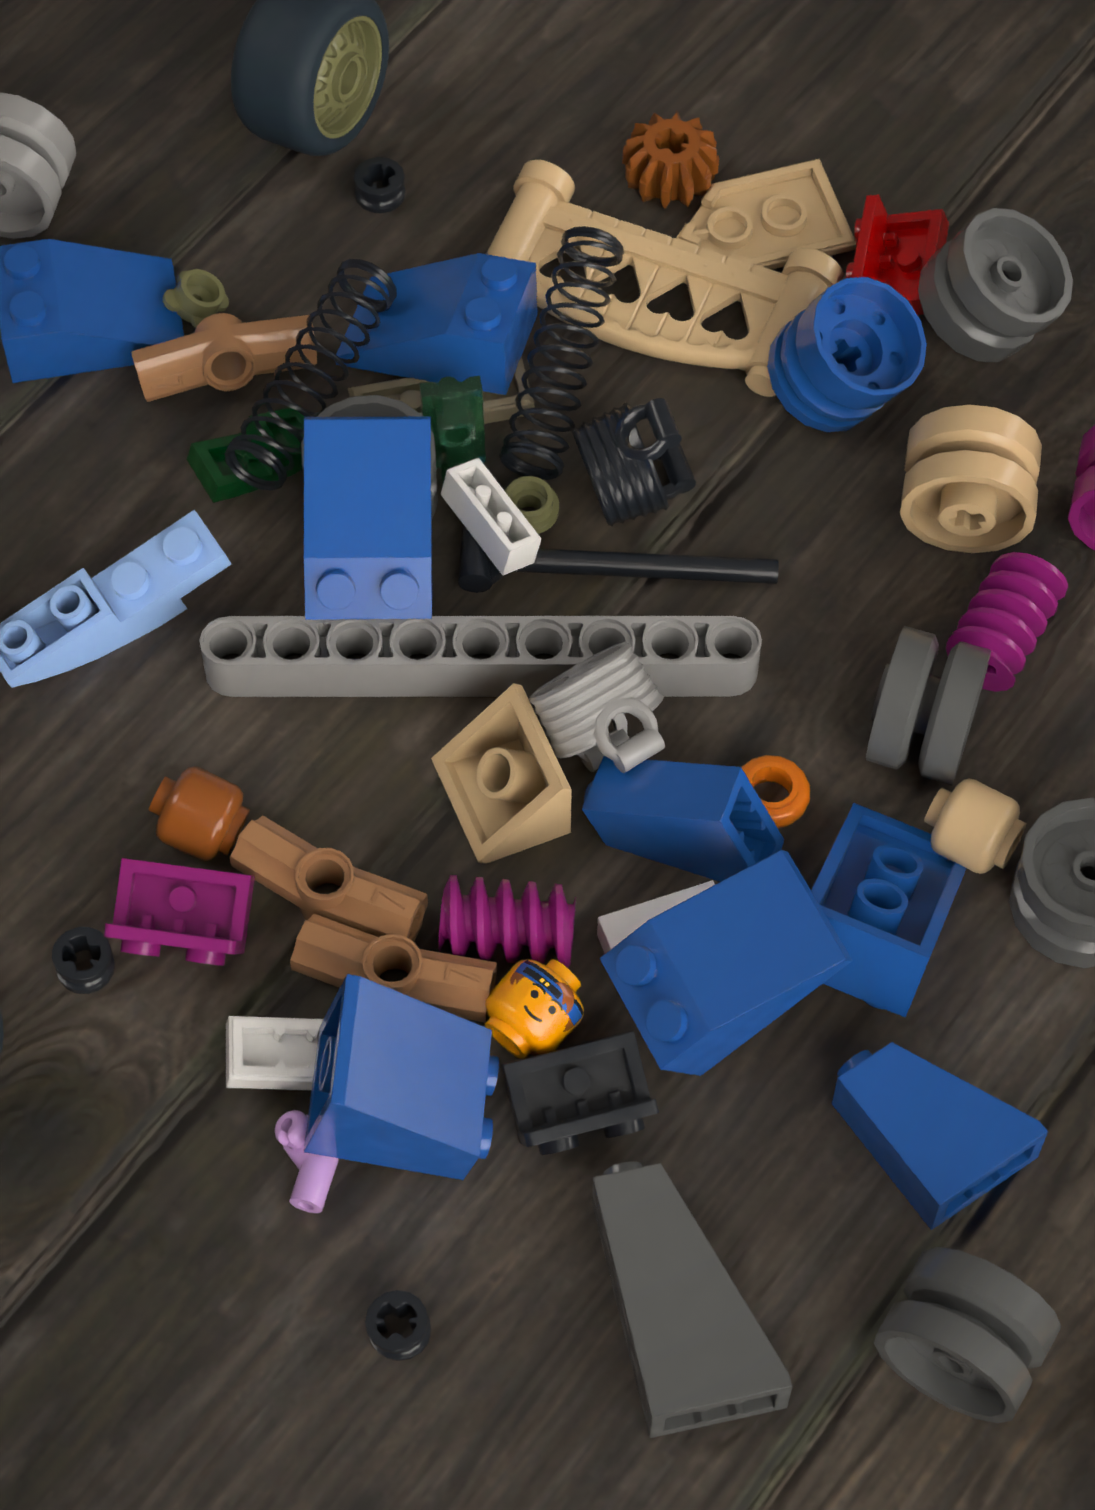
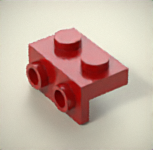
(896, 246)

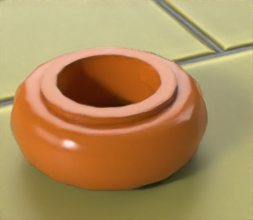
(791, 777)

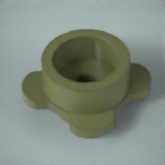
(196, 296)

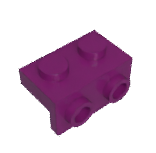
(181, 909)

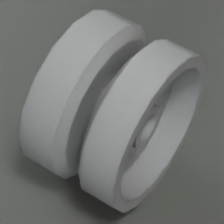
(33, 165)

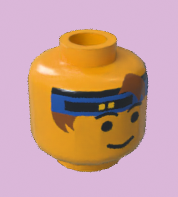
(534, 1007)

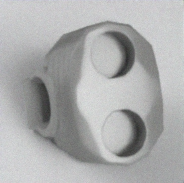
(591, 694)

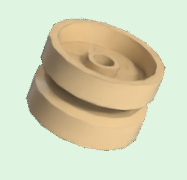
(971, 479)

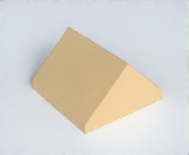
(505, 780)

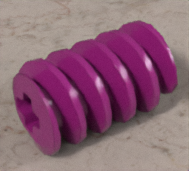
(1010, 614)
(507, 921)

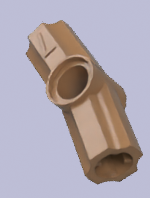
(220, 354)
(296, 868)
(446, 981)

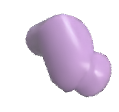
(314, 1170)

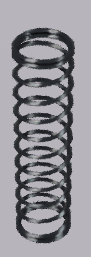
(582, 259)
(261, 452)

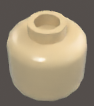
(975, 826)

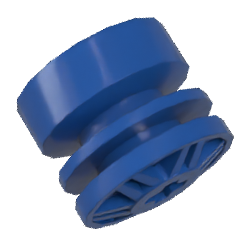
(847, 354)

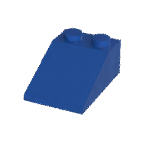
(80, 307)
(451, 321)
(367, 518)
(886, 904)
(725, 964)

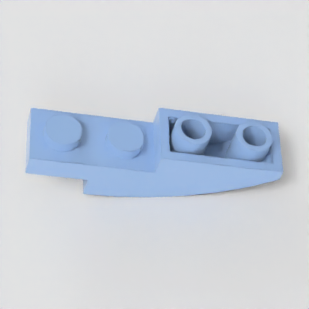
(99, 614)

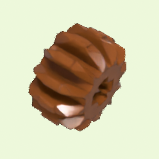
(670, 159)

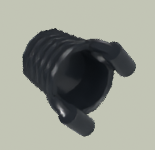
(623, 467)

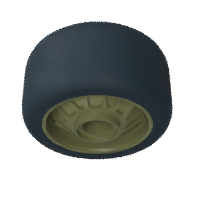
(309, 71)

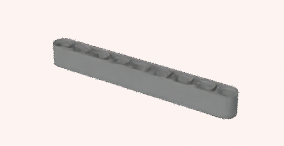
(450, 648)

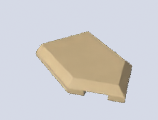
(771, 215)

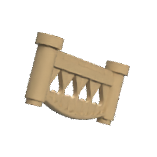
(660, 263)

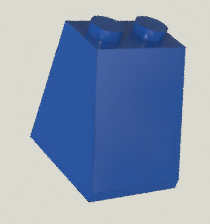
(400, 1083)

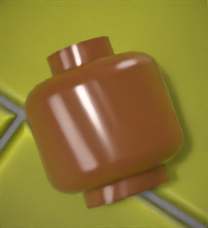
(199, 813)

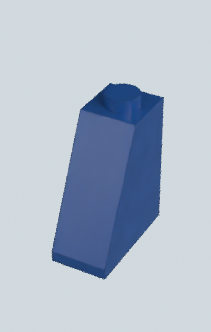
(682, 816)
(933, 1130)

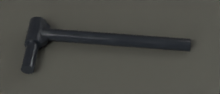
(479, 573)

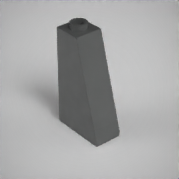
(682, 1317)

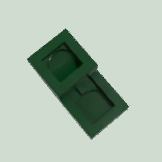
(219, 481)

